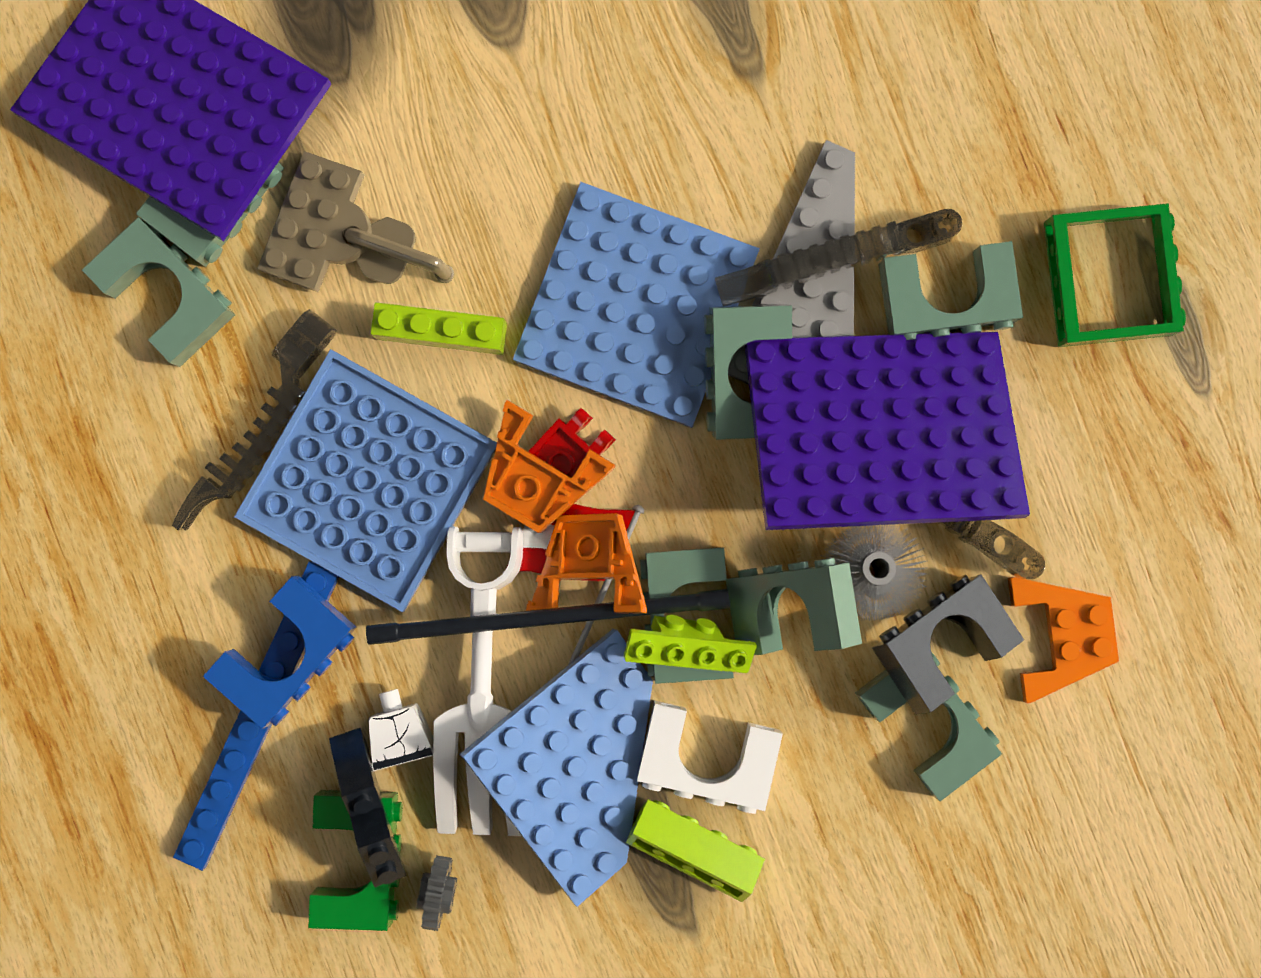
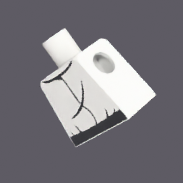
(398, 733)

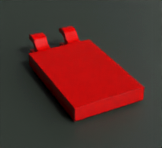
(566, 449)

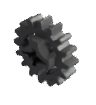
(436, 893)

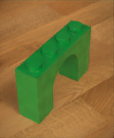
(361, 906)

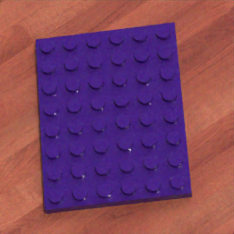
(173, 103)
(884, 430)

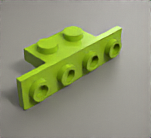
(688, 645)

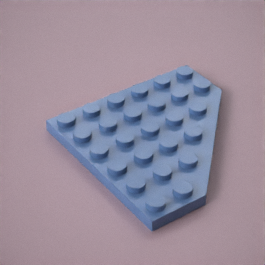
(571, 765)

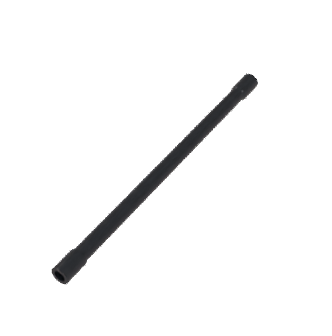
(395, 632)

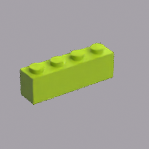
(439, 328)
(696, 850)

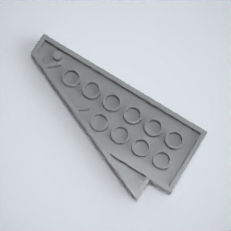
(823, 213)

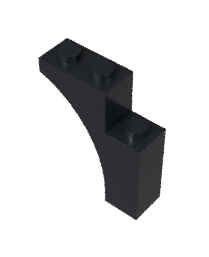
(366, 808)

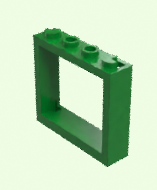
(1063, 284)

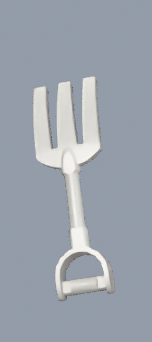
(479, 712)

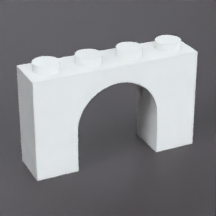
(744, 785)

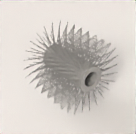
(883, 565)

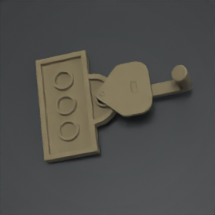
(320, 221)

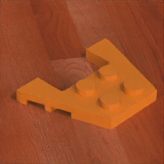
(529, 486)
(590, 549)
(1078, 631)

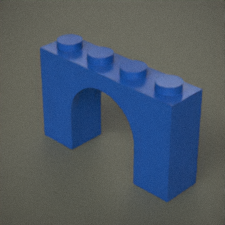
(265, 697)

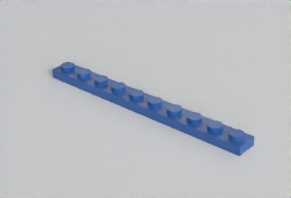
(245, 740)

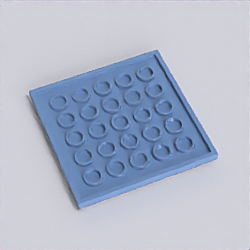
(630, 304)
(366, 480)

